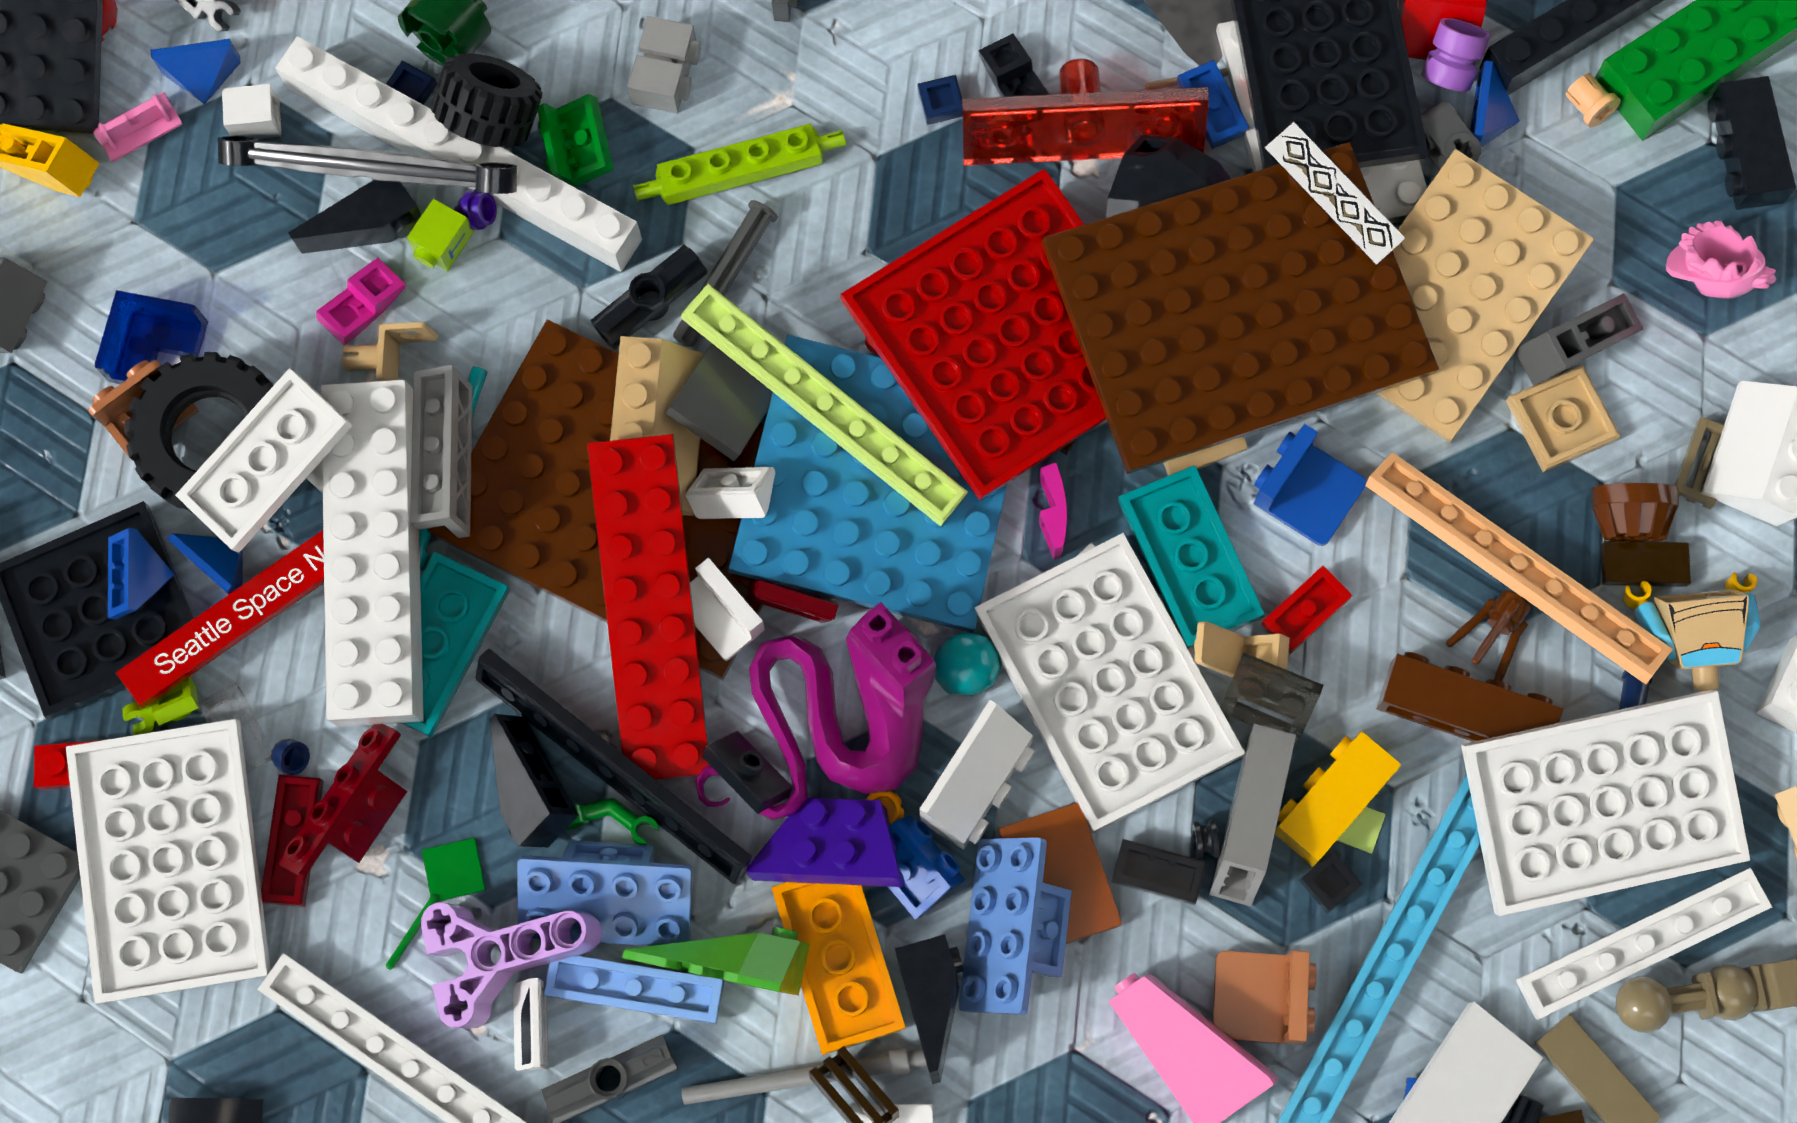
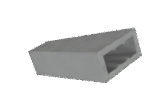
(1253, 815)

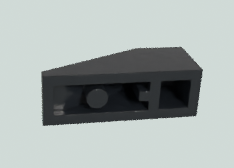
(365, 217)
(527, 785)
(932, 990)

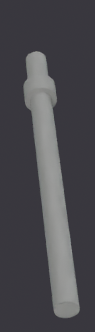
(897, 1062)

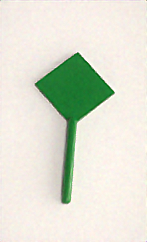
(451, 873)

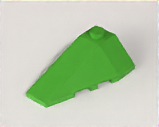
(750, 959)

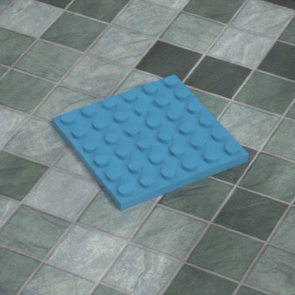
(845, 529)

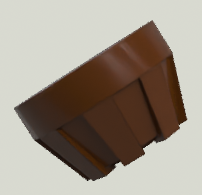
(1635, 510)

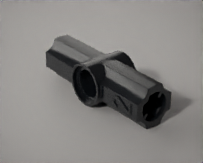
(668, 279)

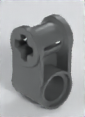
(1447, 132)

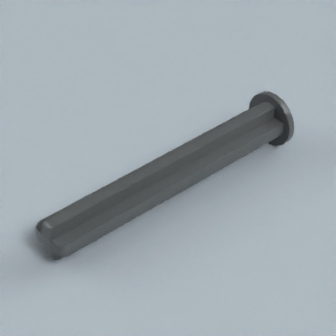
(732, 260)

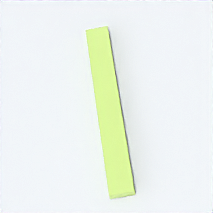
(824, 404)

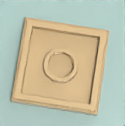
(1562, 418)

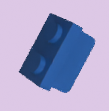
(1308, 488)

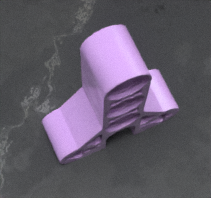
(482, 978)

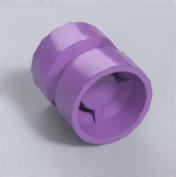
(1453, 60)

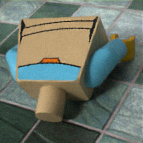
(1701, 626)

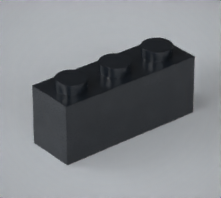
(1751, 143)

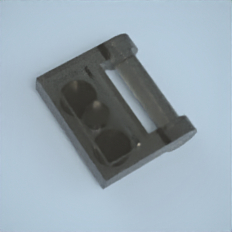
(1274, 690)

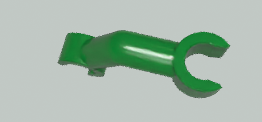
(616, 810)

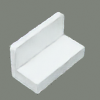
(722, 612)

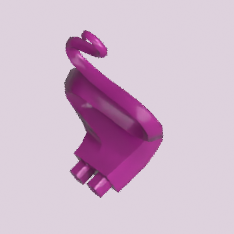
(892, 682)

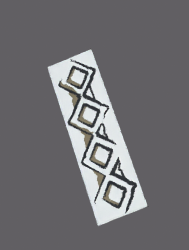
(1335, 193)

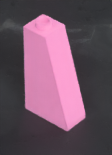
(1192, 1055)

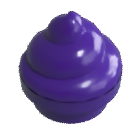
(478, 208)

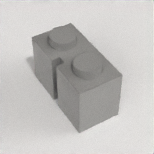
(661, 75)

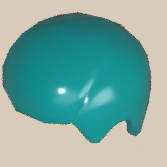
(967, 664)

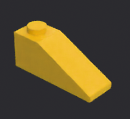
(46, 159)

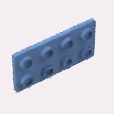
(614, 883)
(1013, 927)

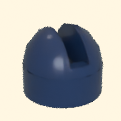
(290, 756)

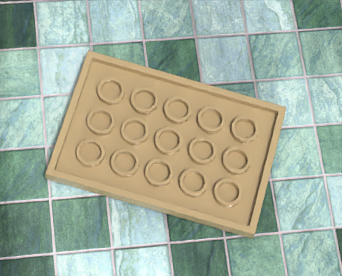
(1480, 277)

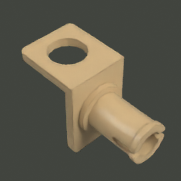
(386, 353)

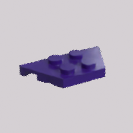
(831, 845)

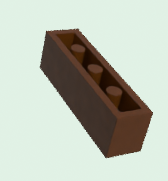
(1460, 704)

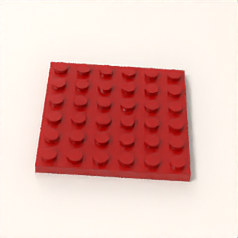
(985, 336)

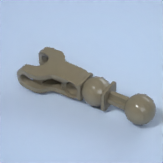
(1721, 993)

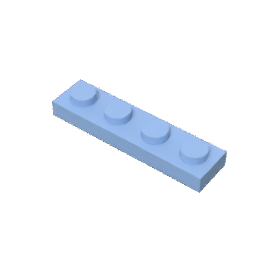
(635, 988)

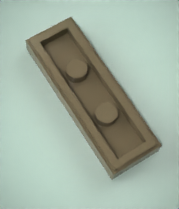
(1594, 1074)

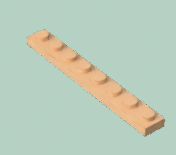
(1519, 568)

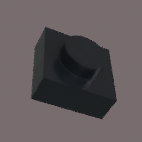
(1330, 882)

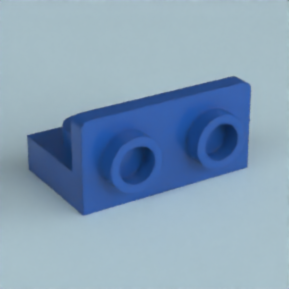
(925, 868)

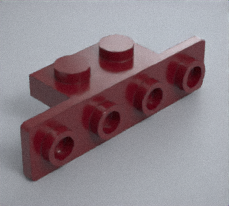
(352, 808)

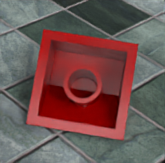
(1422, 19)

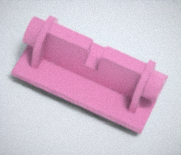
(137, 127)

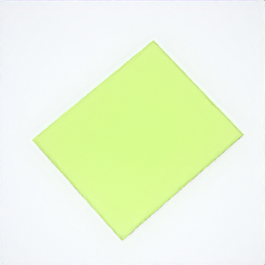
(1363, 830)

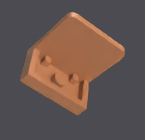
(112, 403)
(1264, 996)

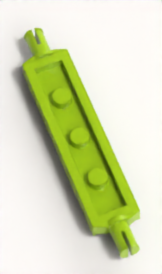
(739, 164)

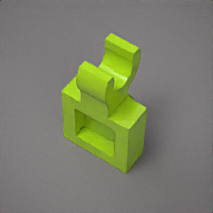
(173, 705)

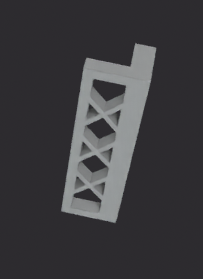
(441, 450)

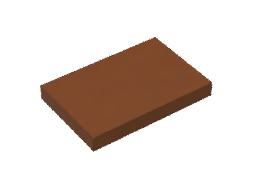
(1072, 865)

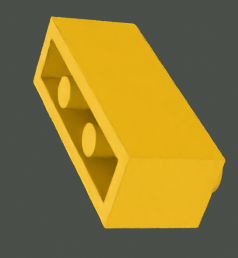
(1335, 797)

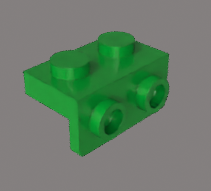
(575, 140)

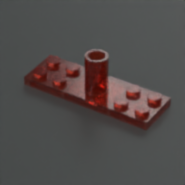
(1079, 121)

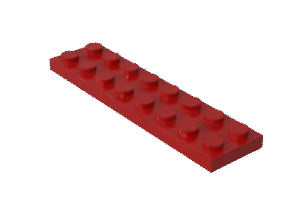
(649, 604)

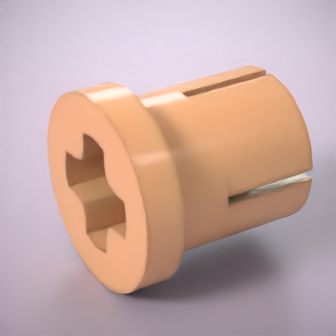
(1592, 100)

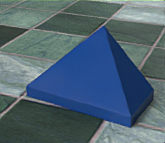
(198, 66)
(1491, 107)
(213, 558)
(133, 572)

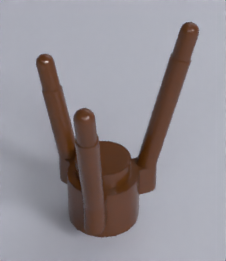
(1505, 616)

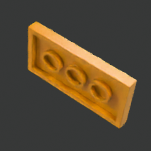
(844, 967)

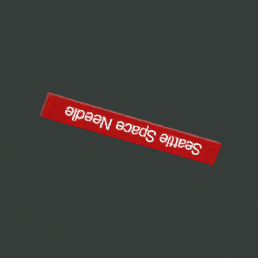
(225, 623)

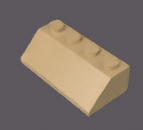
(646, 384)

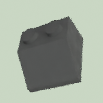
(19, 298)

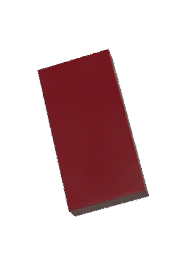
(791, 601)

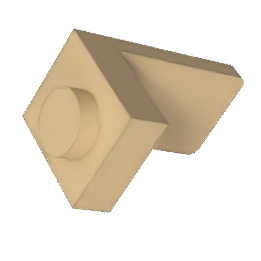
(1222, 648)

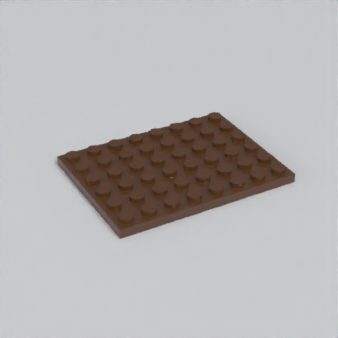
(1232, 313)
(536, 487)

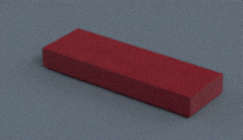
(291, 811)

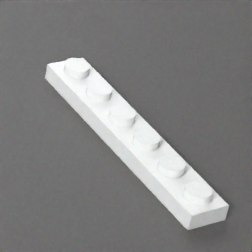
(1643, 943)

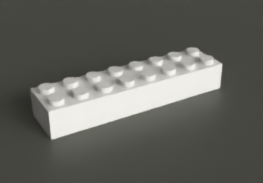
(371, 560)

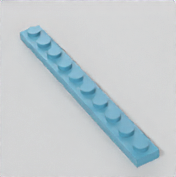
(1386, 965)

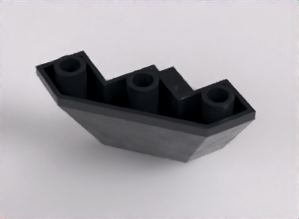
(1160, 170)

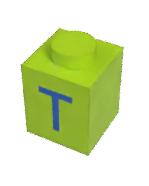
(439, 236)

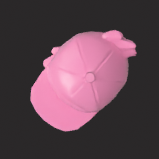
(1719, 261)

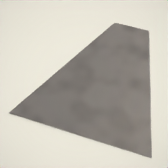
(1194, 25)

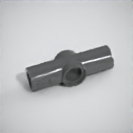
(583, 1090)

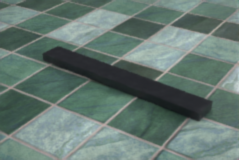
(612, 767)

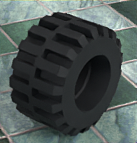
(486, 100)

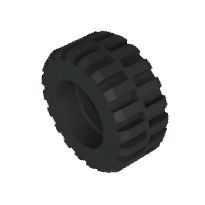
(168, 397)

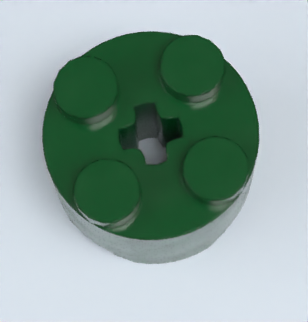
(446, 26)

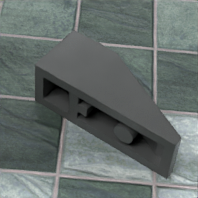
(1578, 339)

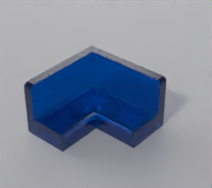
(142, 328)

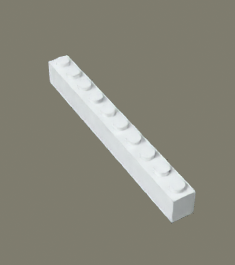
(415, 131)

